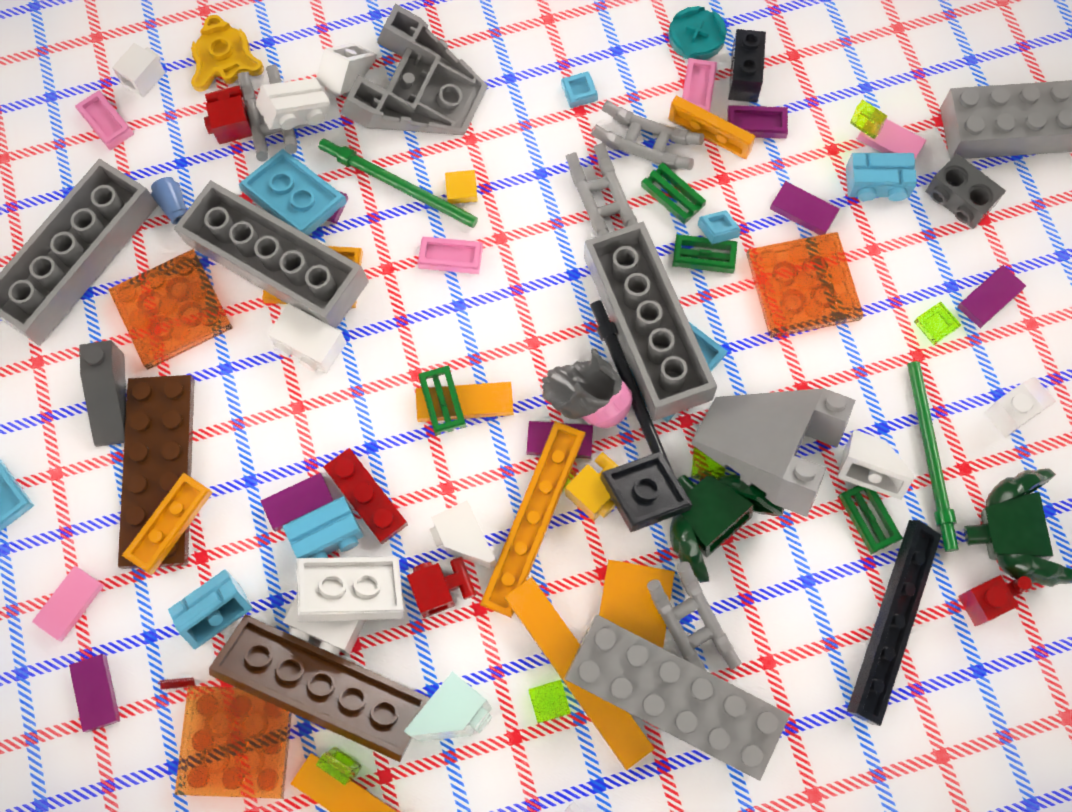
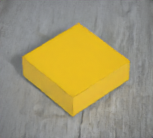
(461, 187)

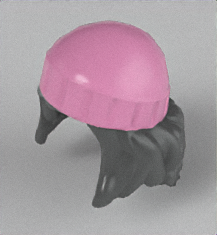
(588, 392)

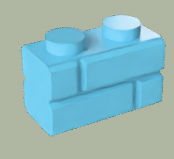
(881, 175)
(324, 530)
(209, 609)

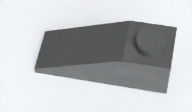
(104, 391)

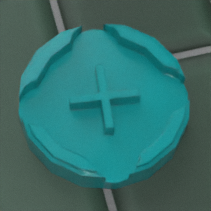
(697, 33)

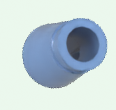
(169, 198)

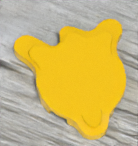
(222, 53)

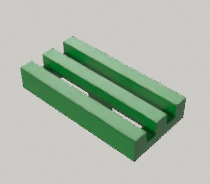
(679, 184)
(703, 264)
(448, 425)
(861, 526)

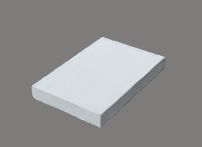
(349, 589)

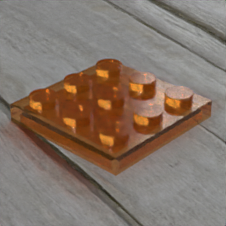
(804, 285)
(170, 309)
(232, 745)

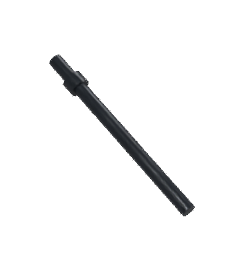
(608, 332)

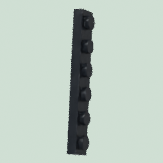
(894, 623)

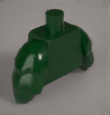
(716, 514)
(1018, 530)

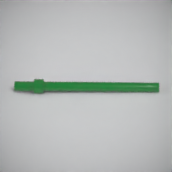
(349, 157)
(944, 516)

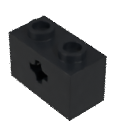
(747, 65)

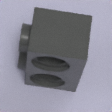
(969, 186)

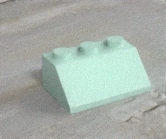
(451, 712)

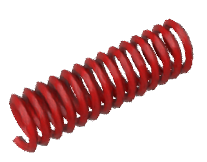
(167, 685)

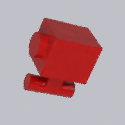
(227, 115)
(433, 589)
(993, 598)

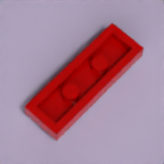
(365, 496)

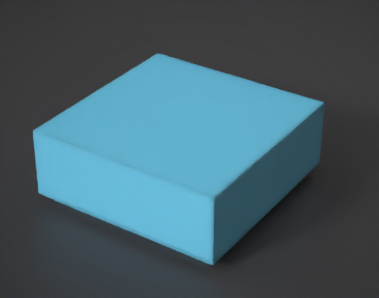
(579, 89)
(719, 227)

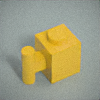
(589, 491)

